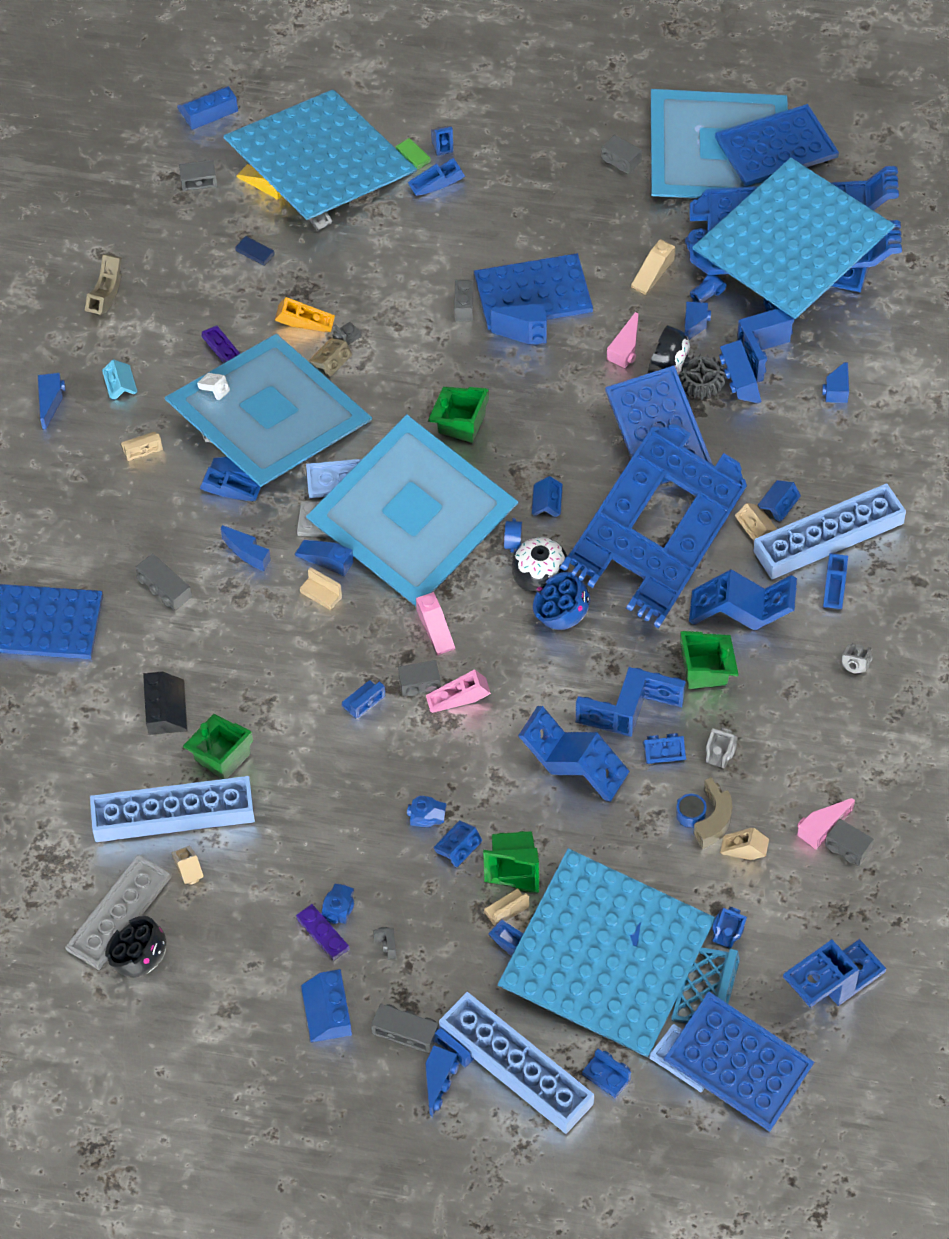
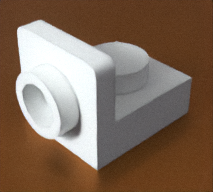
(215, 383)

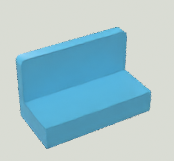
(119, 379)

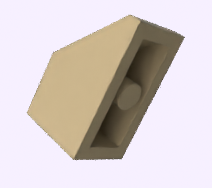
(745, 844)
(187, 865)

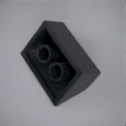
(164, 703)

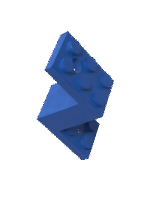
(764, 332)
(743, 600)
(636, 687)
(574, 753)
(834, 972)

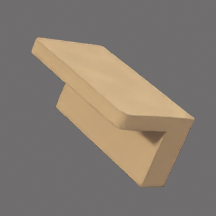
(142, 446)
(754, 521)
(321, 589)
(507, 907)

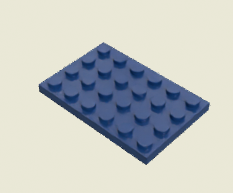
(767, 143)
(547, 281)
(654, 402)
(48, 621)
(739, 1061)

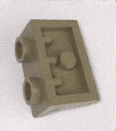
(331, 356)

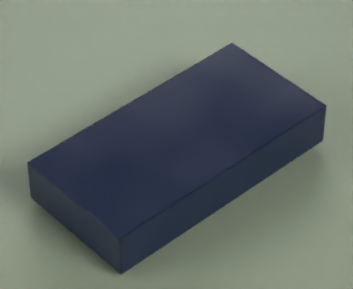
(255, 250)

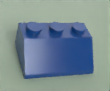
(209, 107)
(740, 372)
(326, 1006)

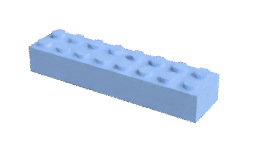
(829, 531)
(172, 809)
(517, 1063)

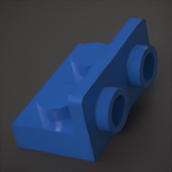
(664, 749)
(458, 843)
(607, 1073)

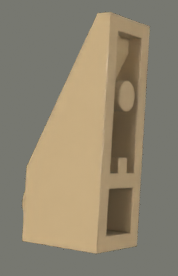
(655, 265)

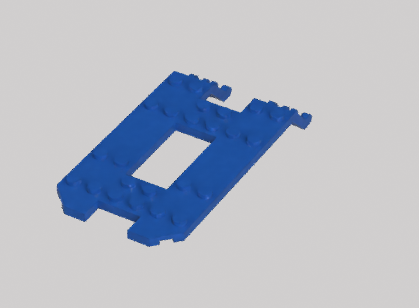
(718, 203)
(611, 531)

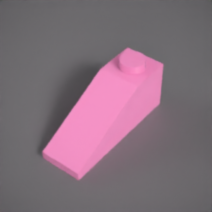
(623, 346)
(434, 623)
(459, 692)
(819, 823)

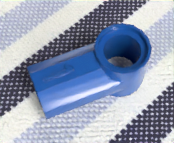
(711, 286)

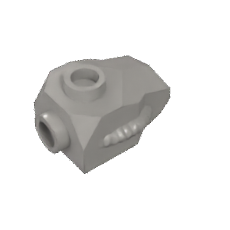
(856, 659)
(720, 747)

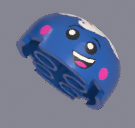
(562, 601)

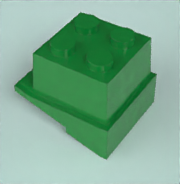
(460, 411)
(707, 659)
(220, 745)
(513, 861)

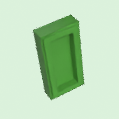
(413, 153)

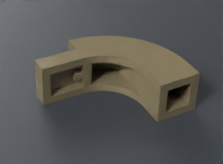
(107, 286)
(714, 827)

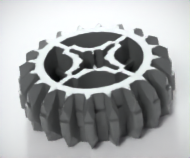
(711, 373)

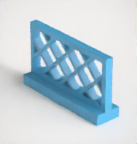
(724, 985)

